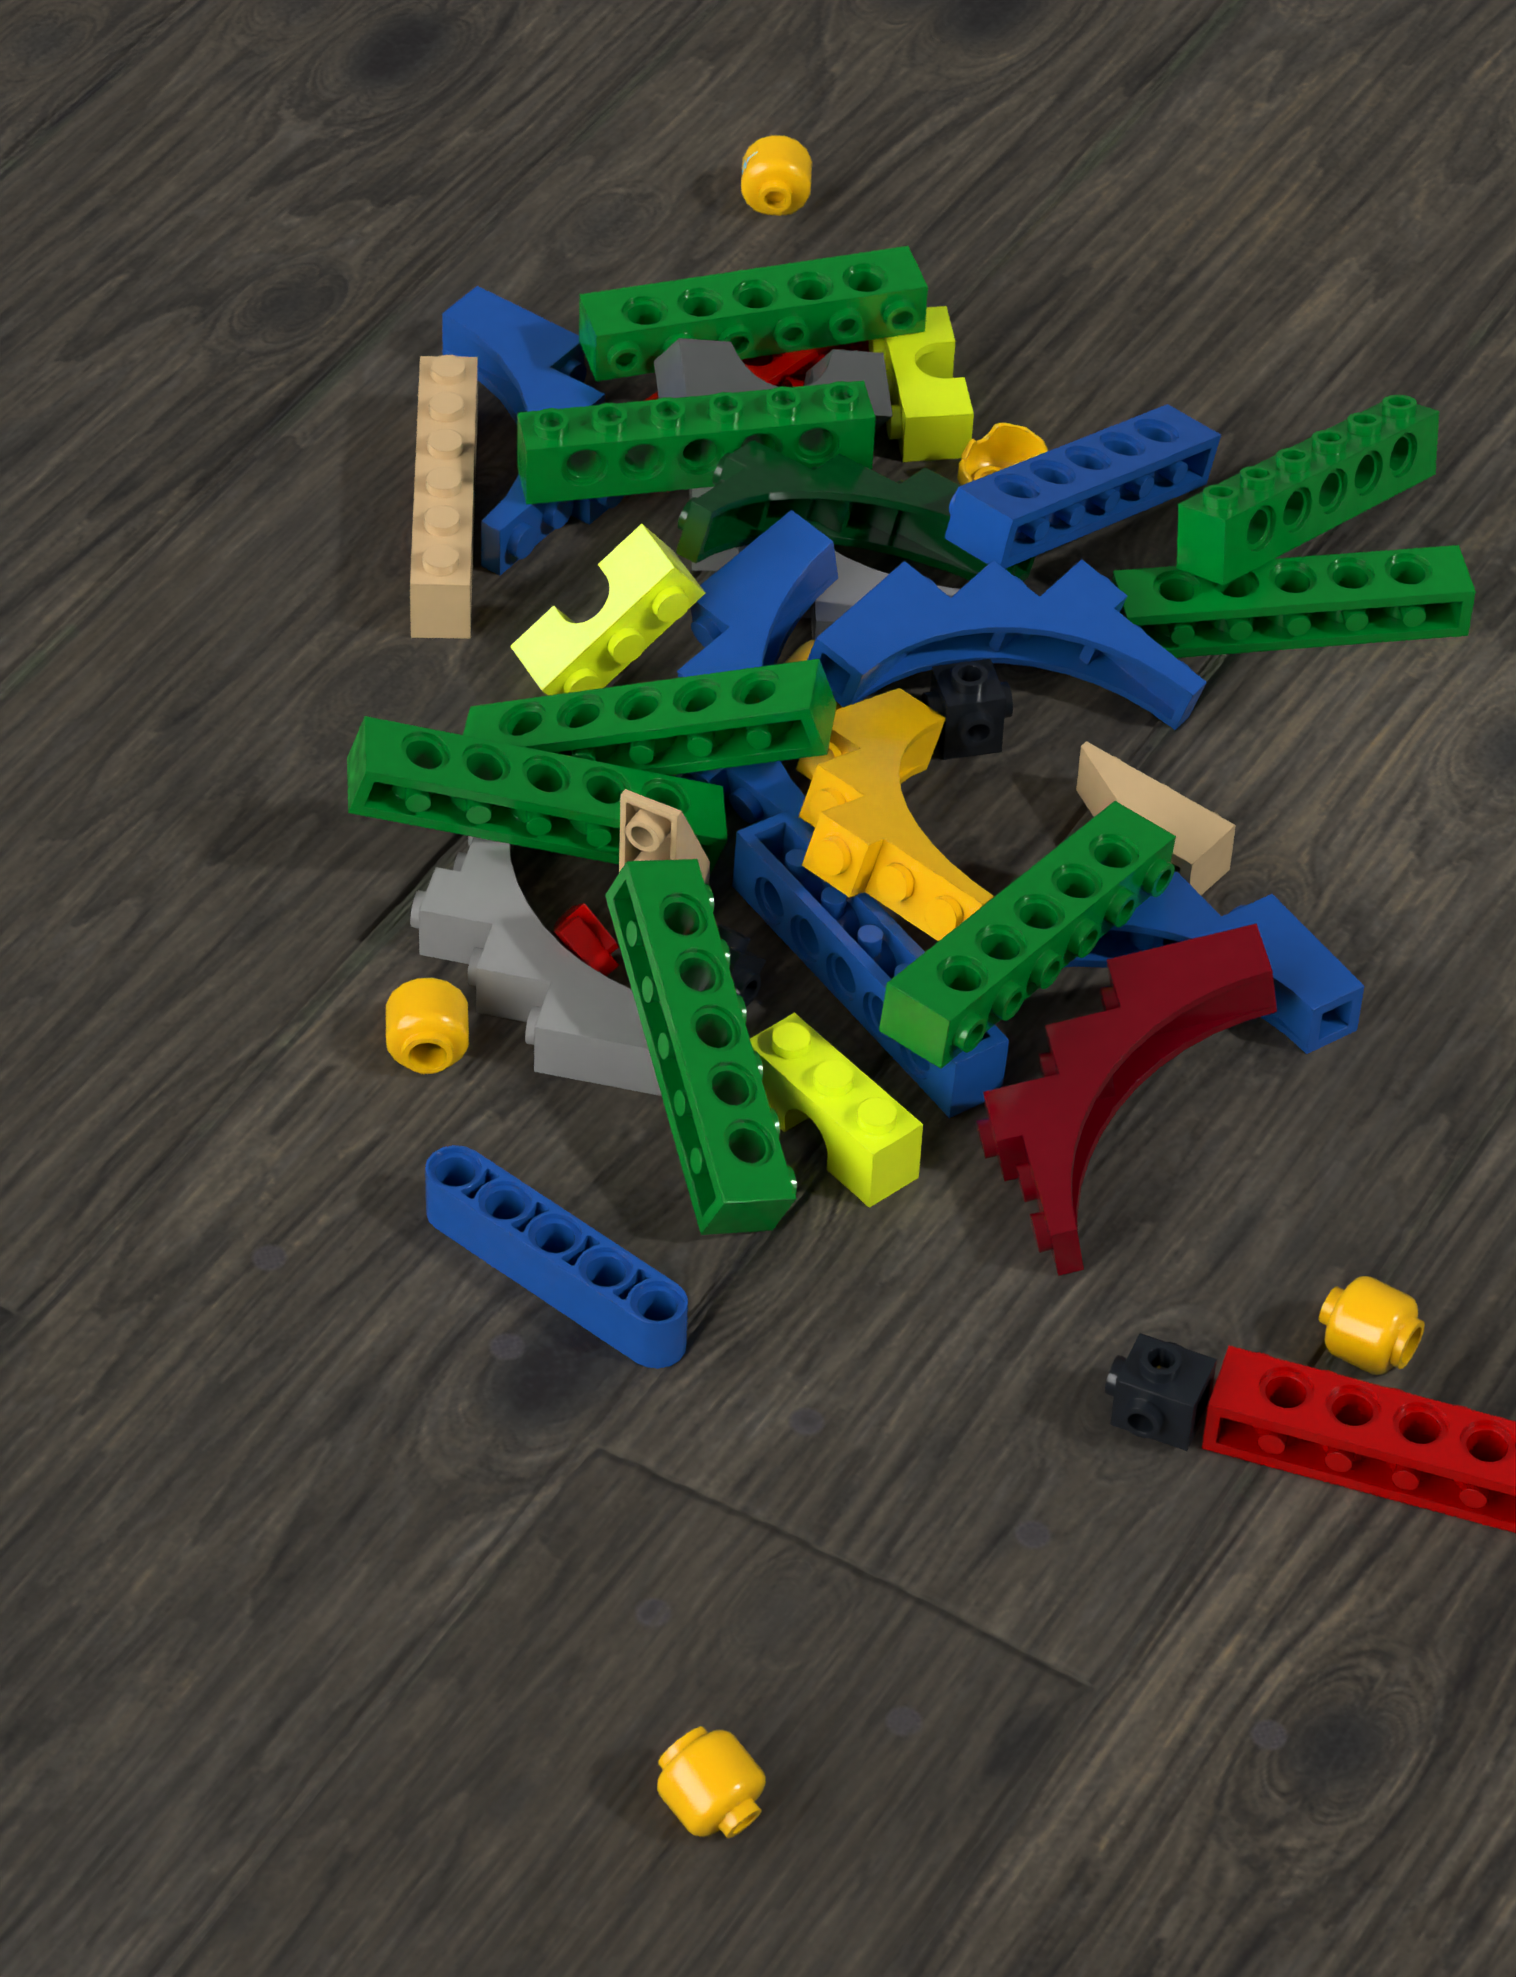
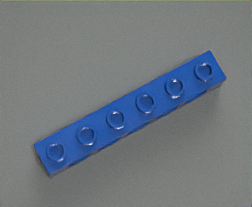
(1081, 486)
(852, 952)

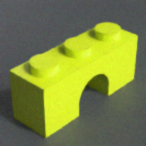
(927, 404)
(645, 598)
(866, 1132)

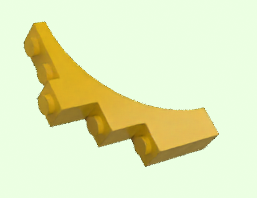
(863, 824)

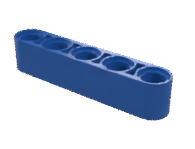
(556, 1256)

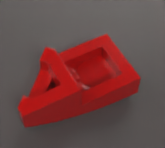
(587, 938)

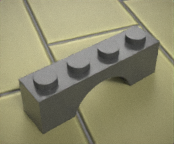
(714, 367)

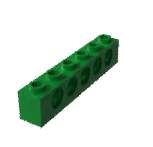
(756, 310)
(682, 439)
(1307, 489)
(1304, 602)
(677, 721)
(513, 791)
(1027, 935)
(701, 1047)

